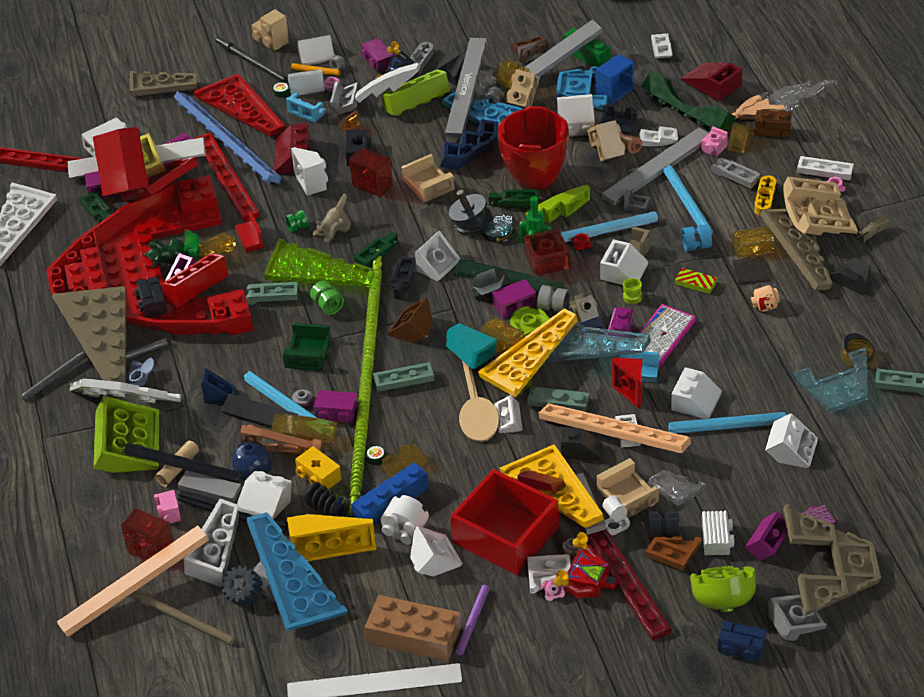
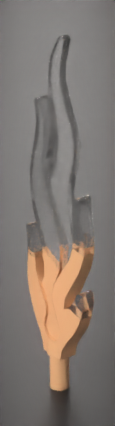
(782, 99)

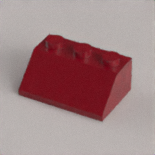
(294, 136)

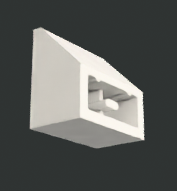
(621, 263)
(791, 442)

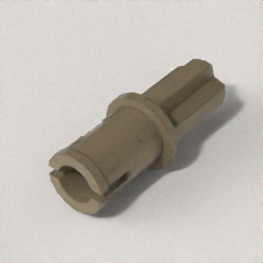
(873, 229)

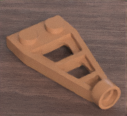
(291, 445)

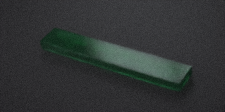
(470, 269)

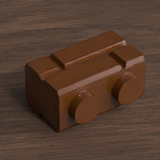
(773, 123)

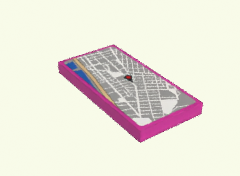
(667, 330)

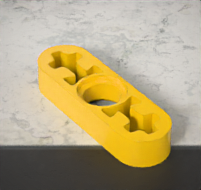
(762, 189)

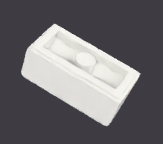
(509, 415)

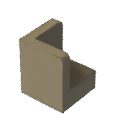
(640, 240)

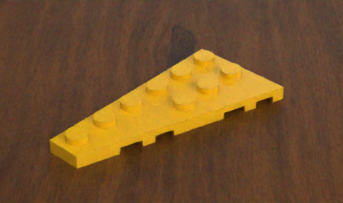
(520, 362)
(572, 496)

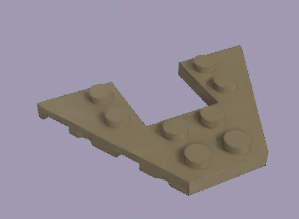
(852, 557)

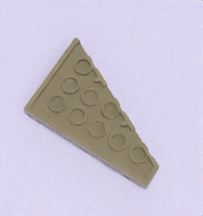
(100, 327)

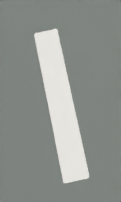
(376, 682)

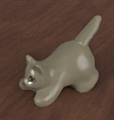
(334, 221)

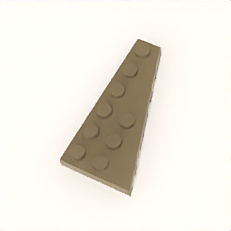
(800, 246)

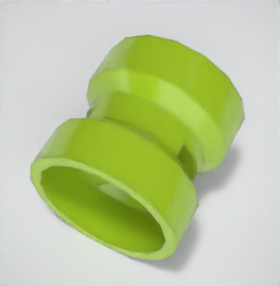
(632, 291)

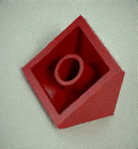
(628, 378)

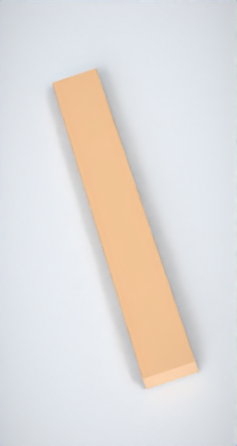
(615, 428)
(132, 581)

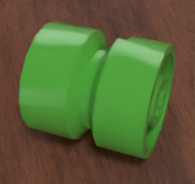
(327, 297)

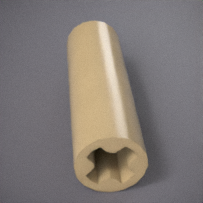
(168, 472)

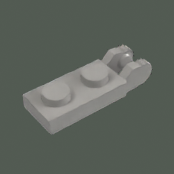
(736, 172)

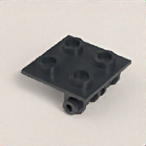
(625, 119)

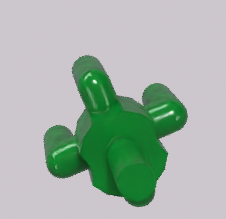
(534, 221)

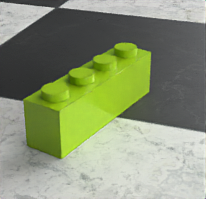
(415, 92)

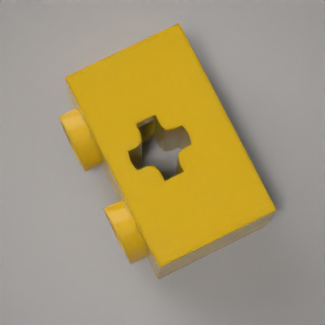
(318, 467)

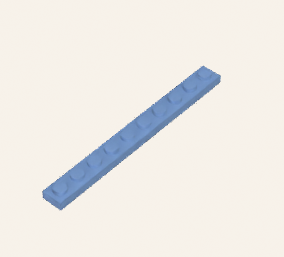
(226, 136)

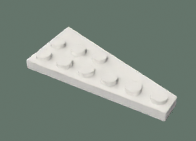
(20, 215)

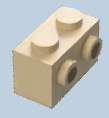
(522, 89)

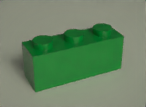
(593, 53)

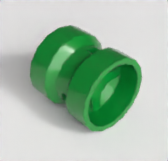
(296, 221)

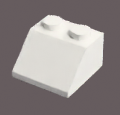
(577, 112)
(309, 170)
(695, 394)
(264, 494)

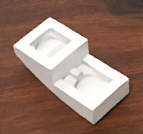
(661, 46)
(663, 137)

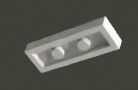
(825, 168)

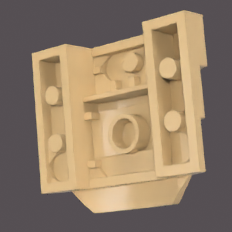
(817, 207)

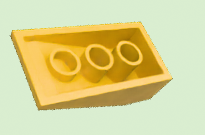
(330, 536)

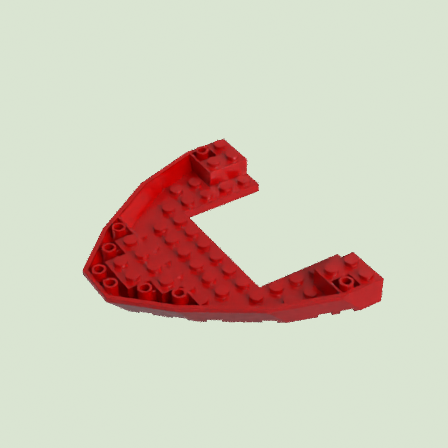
(115, 257)

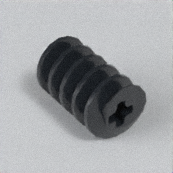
(326, 501)

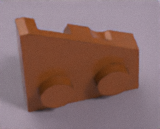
(673, 551)

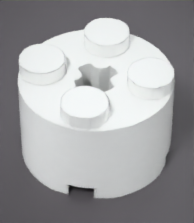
(402, 518)

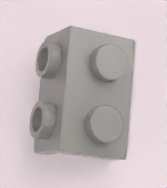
(344, 99)

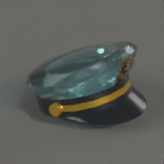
(500, 229)

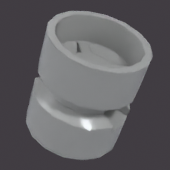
(549, 298)

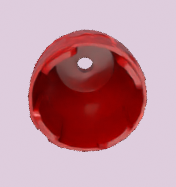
(521, 145)

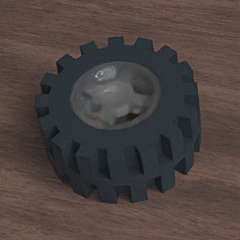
(234, 588)

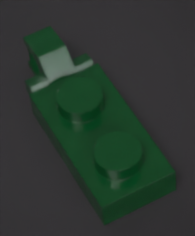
(512, 197)
(95, 206)
(369, 254)

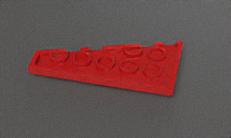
(241, 102)

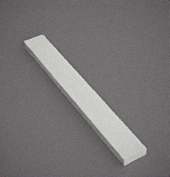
(168, 153)

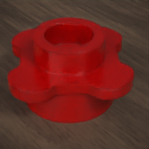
(581, 241)

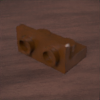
(530, 48)

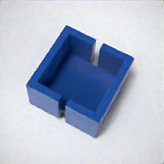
(615, 78)

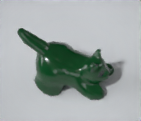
(165, 253)

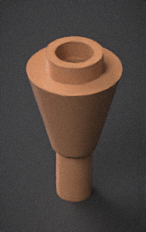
(632, 143)

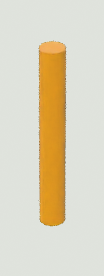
(327, 71)

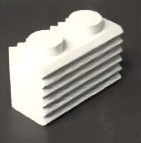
(716, 533)

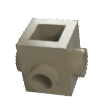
(584, 307)

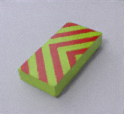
(695, 280)

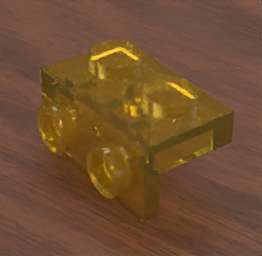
(506, 70)
(218, 245)
(405, 457)

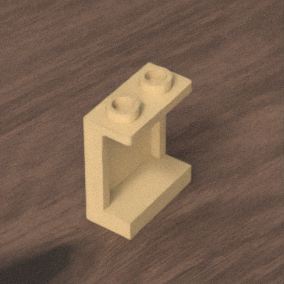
(427, 178)
(628, 486)

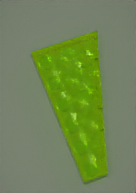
(311, 266)

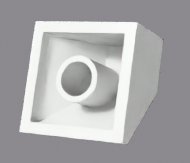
(433, 552)

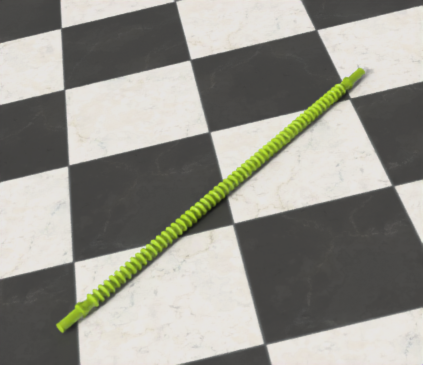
(365, 383)

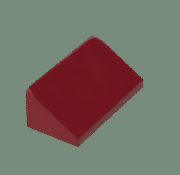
(540, 481)

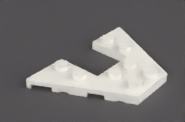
(95, 388)

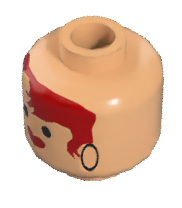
(765, 298)

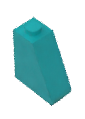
(470, 345)

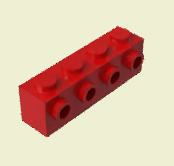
(194, 279)

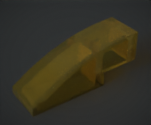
(305, 427)

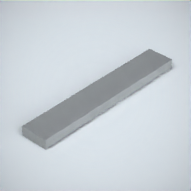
(565, 48)

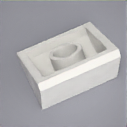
(315, 50)
(306, 82)
(436, 257)

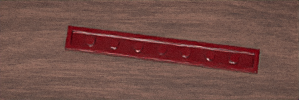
(629, 584)

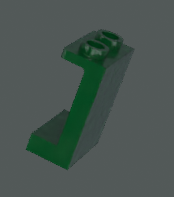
(307, 346)

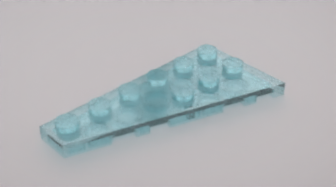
(596, 342)

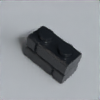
(150, 297)

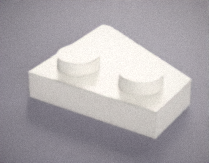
(545, 568)

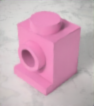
(715, 142)
(167, 506)

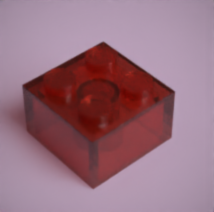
(371, 172)
(546, 252)
(145, 534)

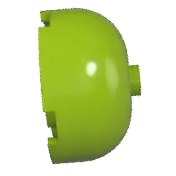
(724, 587)

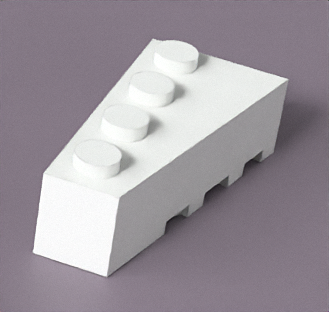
(212, 558)

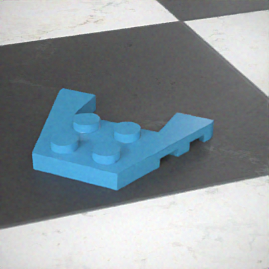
(579, 83)

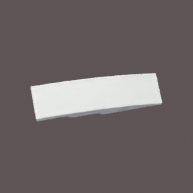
(392, 79)

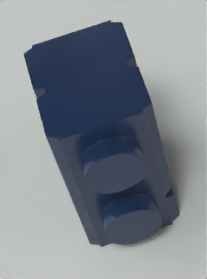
(742, 641)

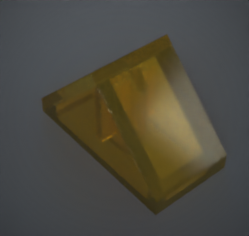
(740, 137)

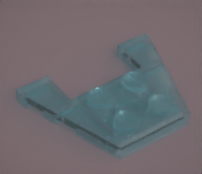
(839, 389)

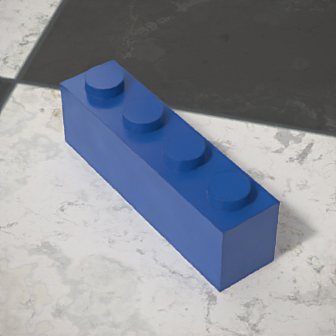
(408, 482)

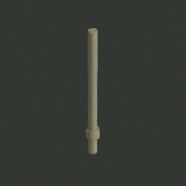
(148, 600)

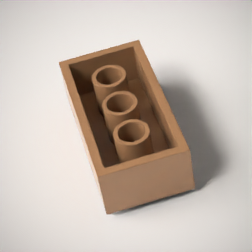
(413, 628)

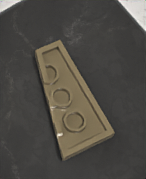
(154, 84)

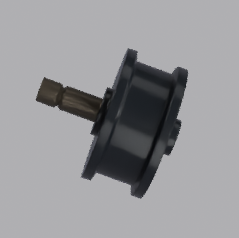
(470, 213)

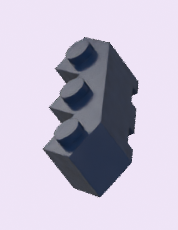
(470, 145)

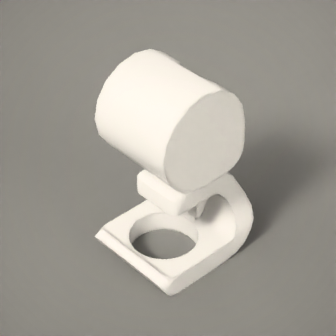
(617, 514)

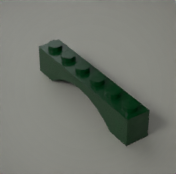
(662, 87)

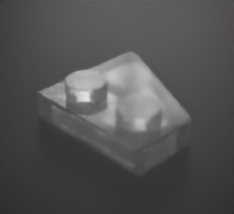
(675, 487)

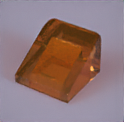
(350, 122)

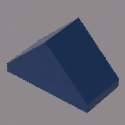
(215, 388)

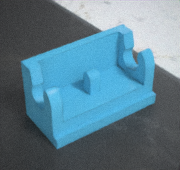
(304, 109)

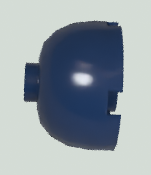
(251, 457)

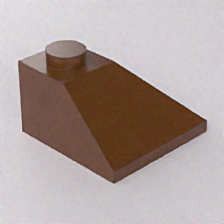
(413, 323)

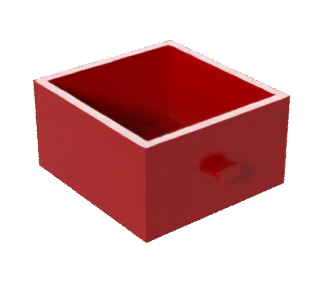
(505, 521)

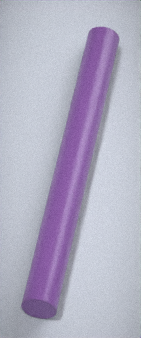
(472, 620)

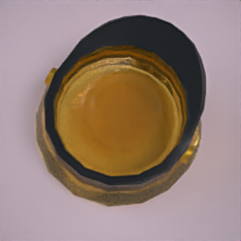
(854, 342)

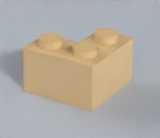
(271, 30)
(607, 140)

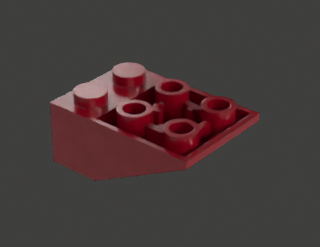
(715, 79)

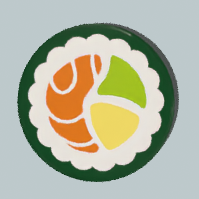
(280, 89)
(375, 454)

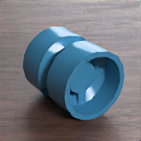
(703, 237)

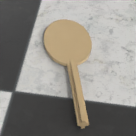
(478, 415)

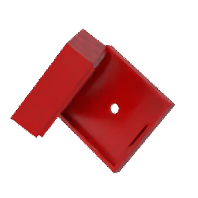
(123, 165)

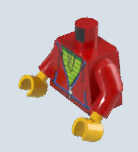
(587, 572)

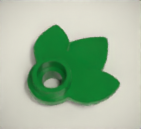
(191, 245)

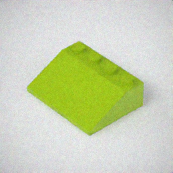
(123, 423)

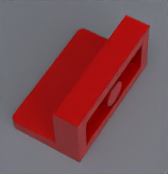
(250, 234)

